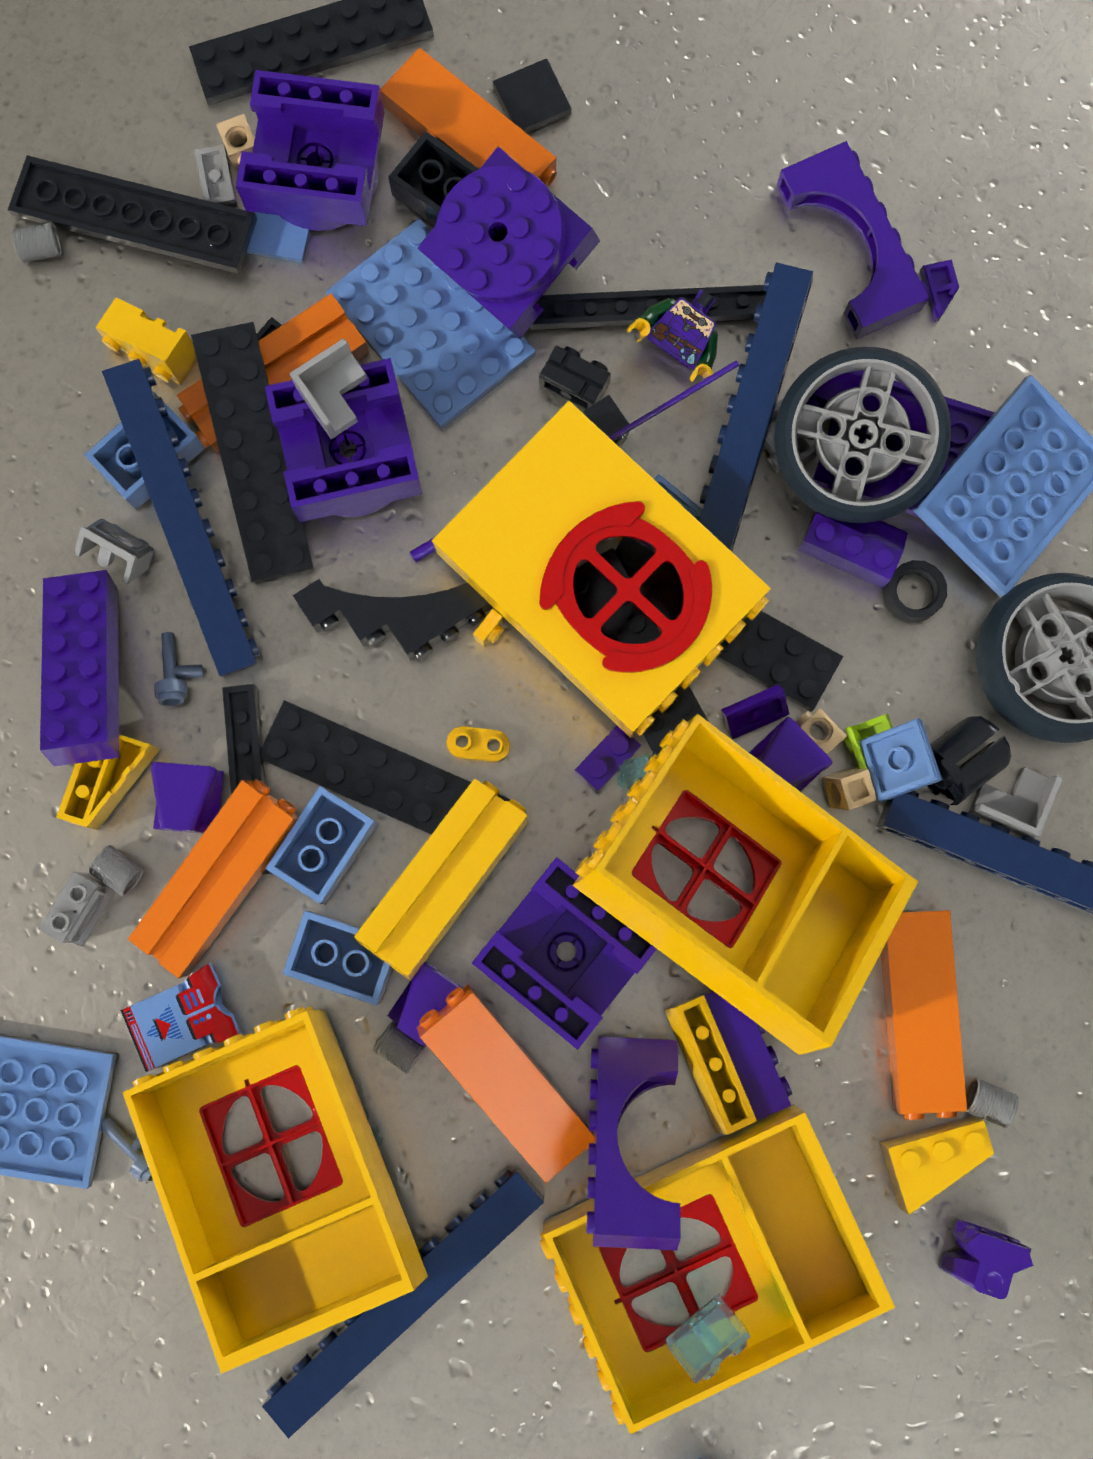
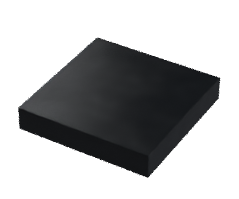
(532, 96)

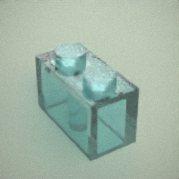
(708, 1339)

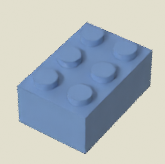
(118, 464)
(322, 846)
(333, 959)

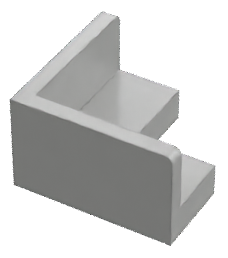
(324, 381)
(1023, 809)

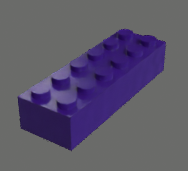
(79, 669)

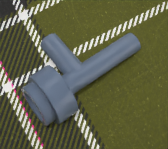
(172, 690)
(133, 1149)

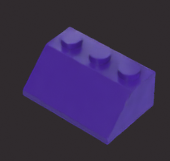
(859, 549)

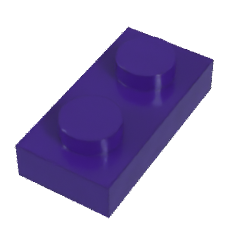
(755, 711)
(606, 758)

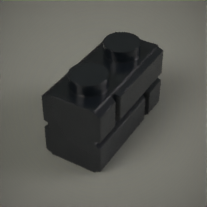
(574, 377)

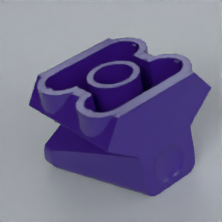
(792, 754)
(186, 796)
(423, 993)
(985, 1259)

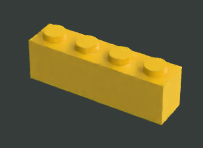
(710, 1065)

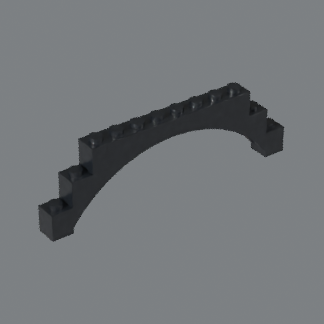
(420, 619)

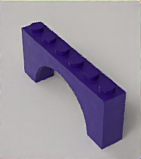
(838, 184)
(624, 1210)

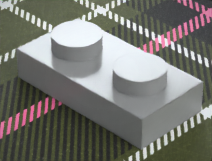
(215, 175)

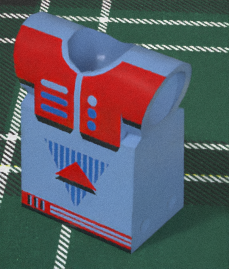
(180, 1020)

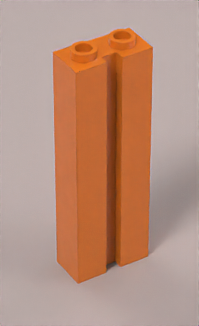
(438, 102)
(282, 353)
(214, 878)
(923, 1017)
(505, 1082)

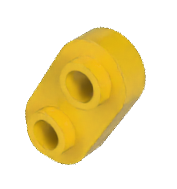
(477, 744)

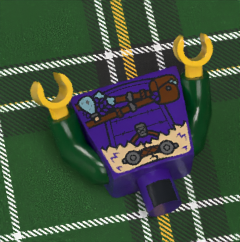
(682, 331)

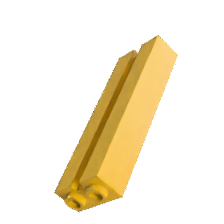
(442, 878)

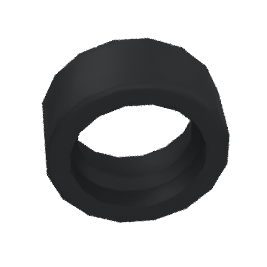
(932, 575)

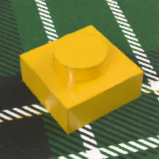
(489, 629)

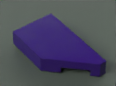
(941, 285)

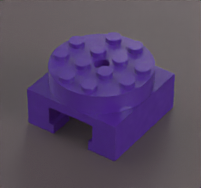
(307, 126)
(538, 245)
(319, 475)
(560, 992)

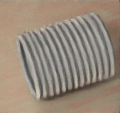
(37, 242)
(116, 870)
(398, 1048)
(991, 1103)

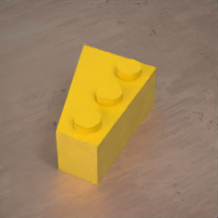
(141, 337)
(101, 784)
(934, 1159)

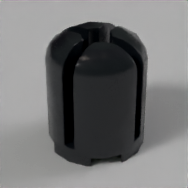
(965, 779)

